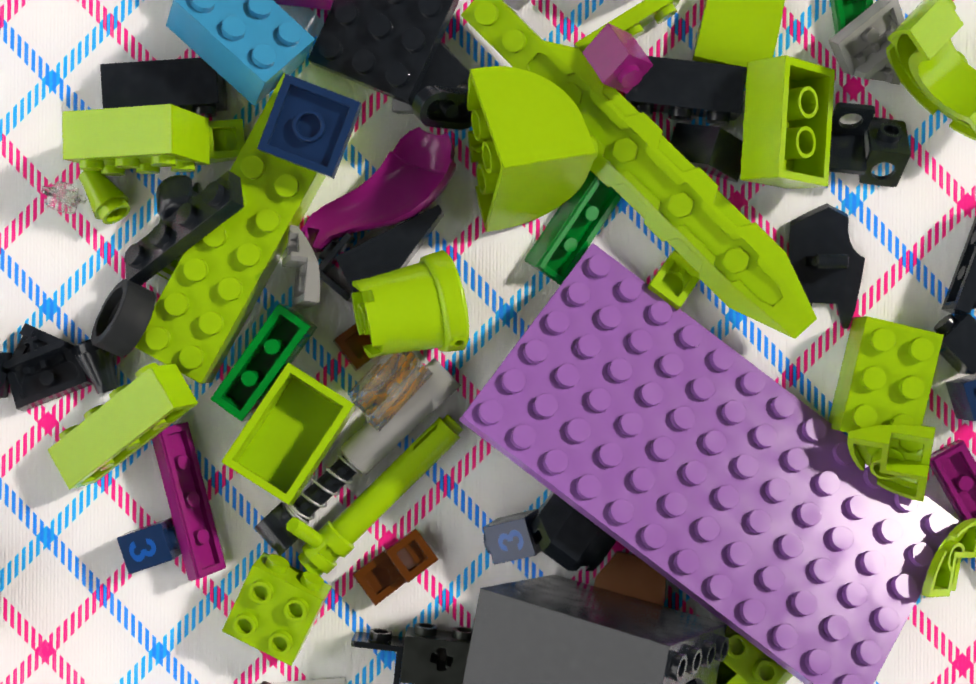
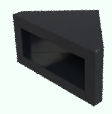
(710, 149)

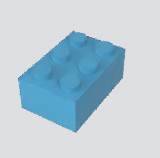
(242, 41)

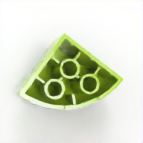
(526, 145)

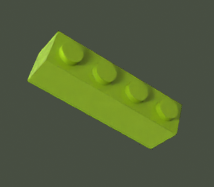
(122, 424)

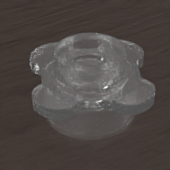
(63, 197)

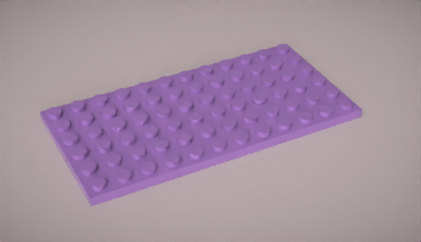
(710, 474)

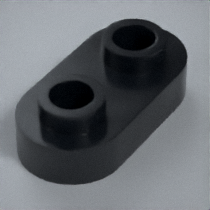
(442, 107)

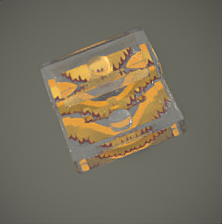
(389, 386)

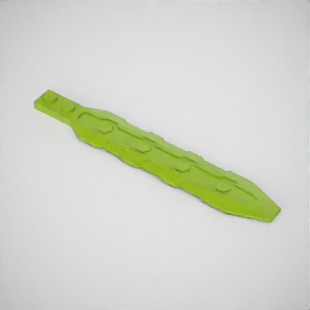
(657, 181)

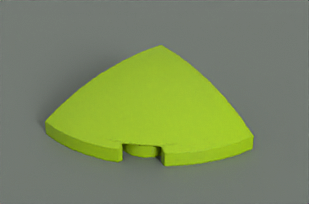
(895, 456)
(945, 565)

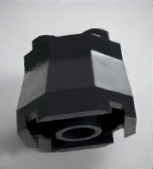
(570, 536)

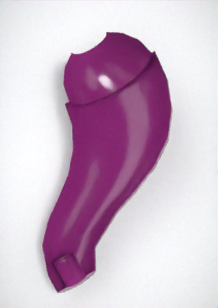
(394, 193)

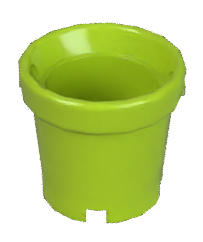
(413, 308)

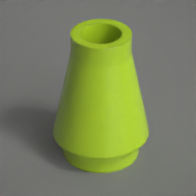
(104, 197)

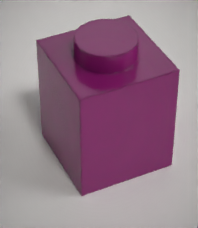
(617, 58)

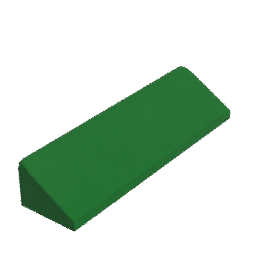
(573, 229)

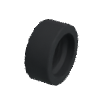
(123, 318)

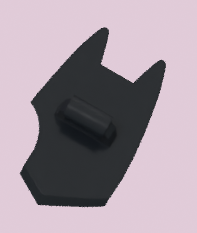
(826, 259)

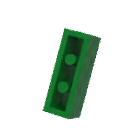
(263, 361)

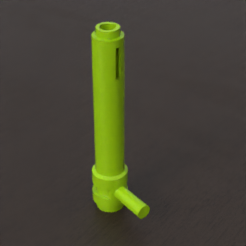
(337, 537)

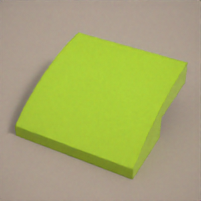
(738, 31)

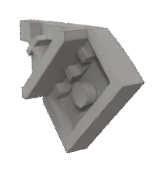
(863, 42)
(307, 276)

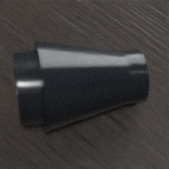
(98, 366)

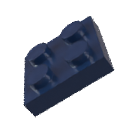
(309, 126)

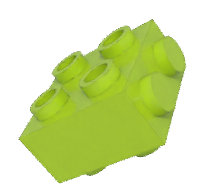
(277, 607)

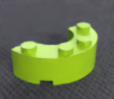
(932, 66)

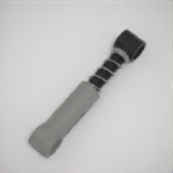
(359, 456)

